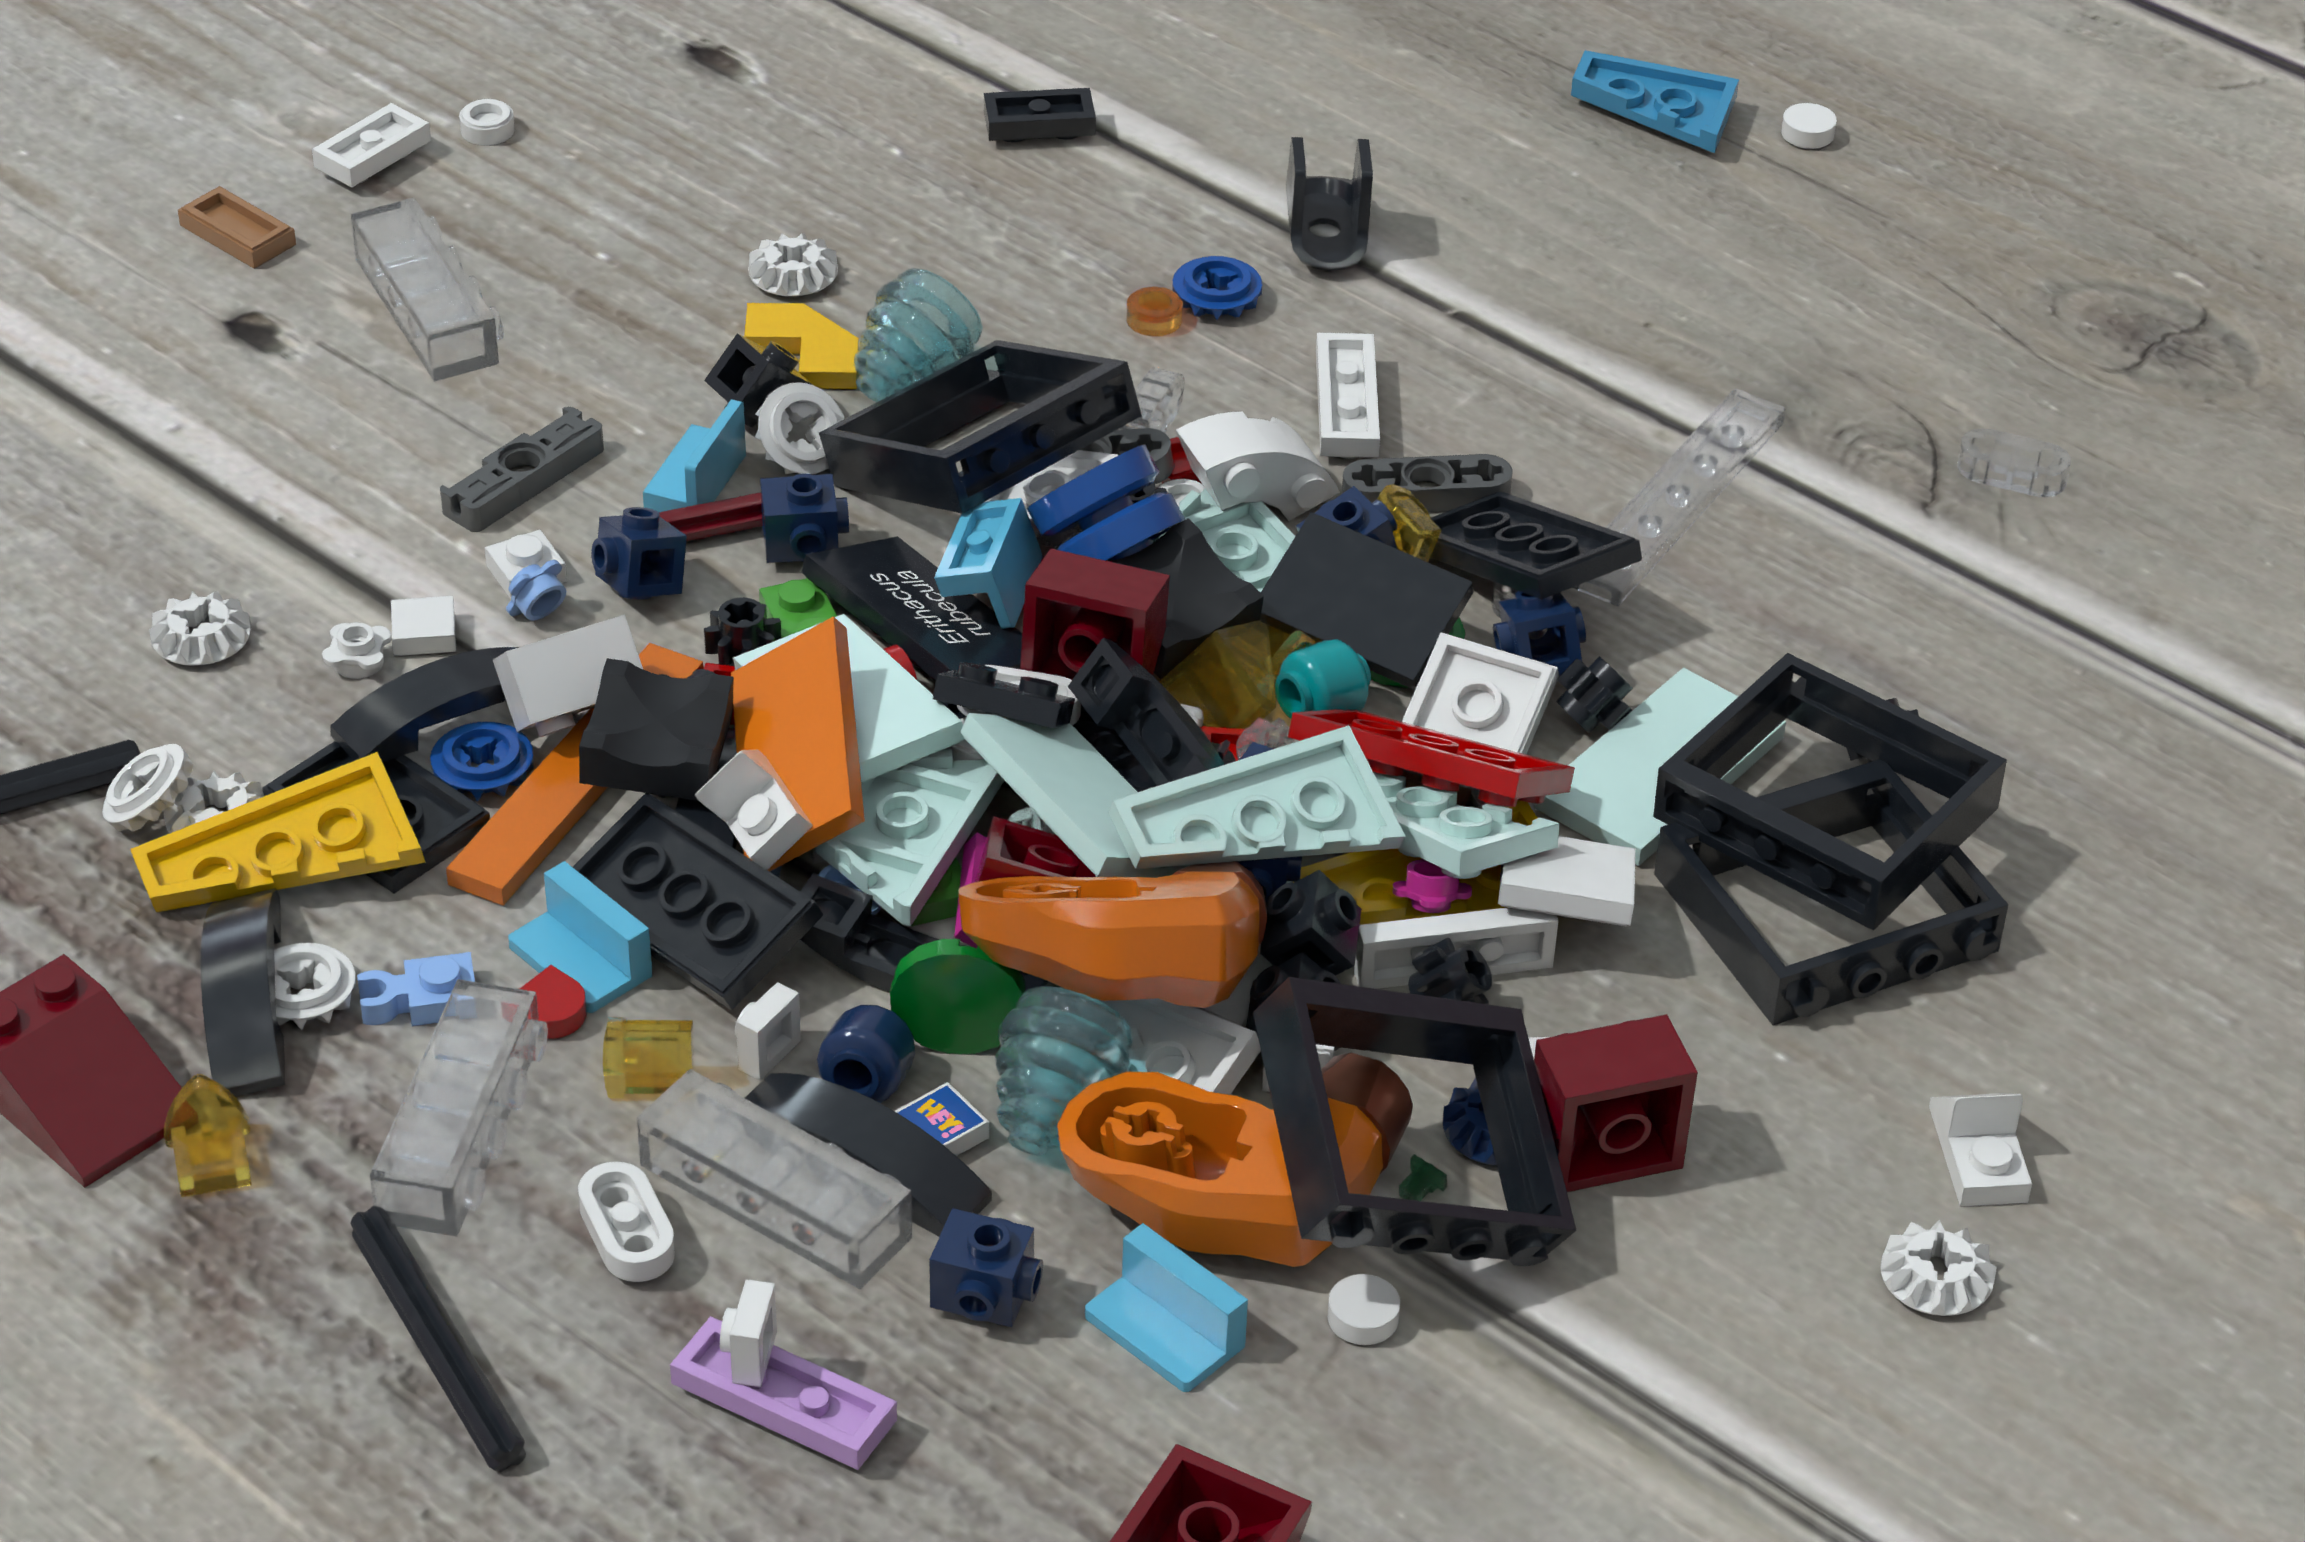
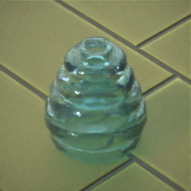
(913, 332)
(1049, 1054)

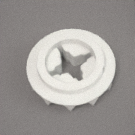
(793, 266)
(798, 403)
(212, 641)
(147, 787)
(217, 791)
(308, 962)
(1914, 1281)

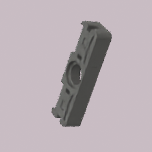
(498, 490)

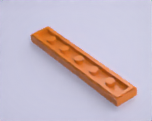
(542, 807)

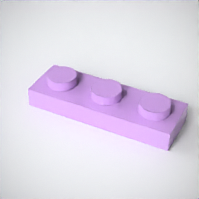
(793, 1400)

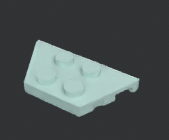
(1242, 537)
(912, 829)

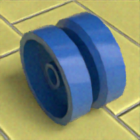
(1104, 511)

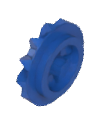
(1231, 284)
(478, 743)

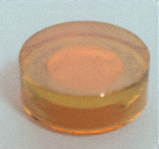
(1154, 311)

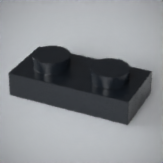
(1039, 114)
(1030, 701)

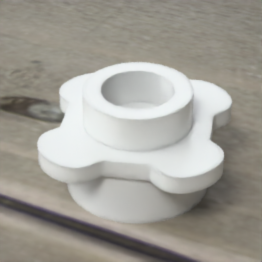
(356, 649)

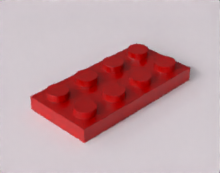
(1441, 757)

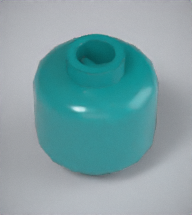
(1323, 678)

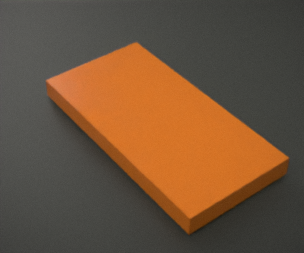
(802, 718)

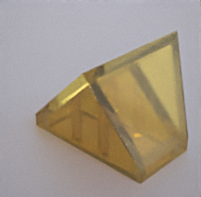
(1227, 677)

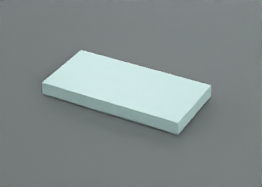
(892, 709)
(1618, 774)
(1063, 785)

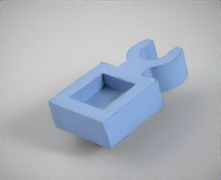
(419, 991)

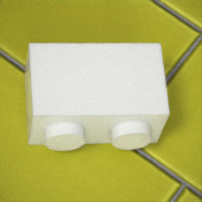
(561, 674)

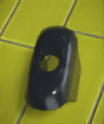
(1332, 202)

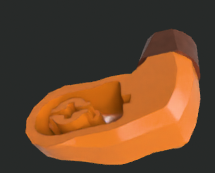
(1124, 936)
(1212, 1163)

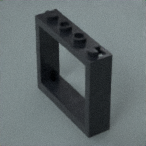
(1068, 407)
(1838, 806)
(1797, 852)
(1421, 1027)

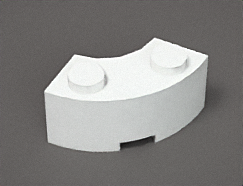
(1255, 462)

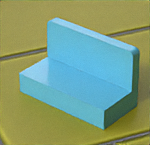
(700, 463)
(992, 554)
(585, 938)
(1170, 1311)

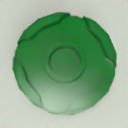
(954, 996)

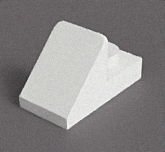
(755, 806)
(1982, 1147)

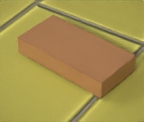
(236, 227)

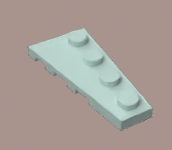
(1271, 805)

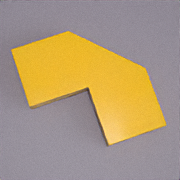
(823, 345)

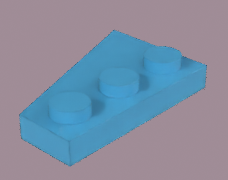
(1663, 97)

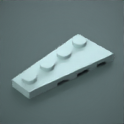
(1459, 836)

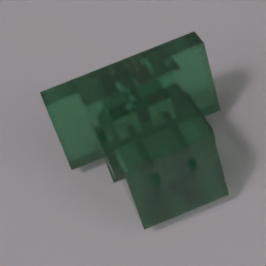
(1422, 1180)

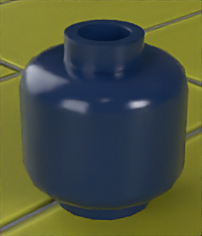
(867, 1052)

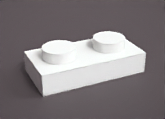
(371, 145)

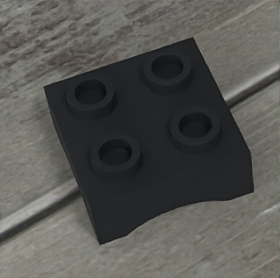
(1201, 592)
(655, 731)

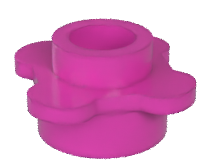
(1430, 887)

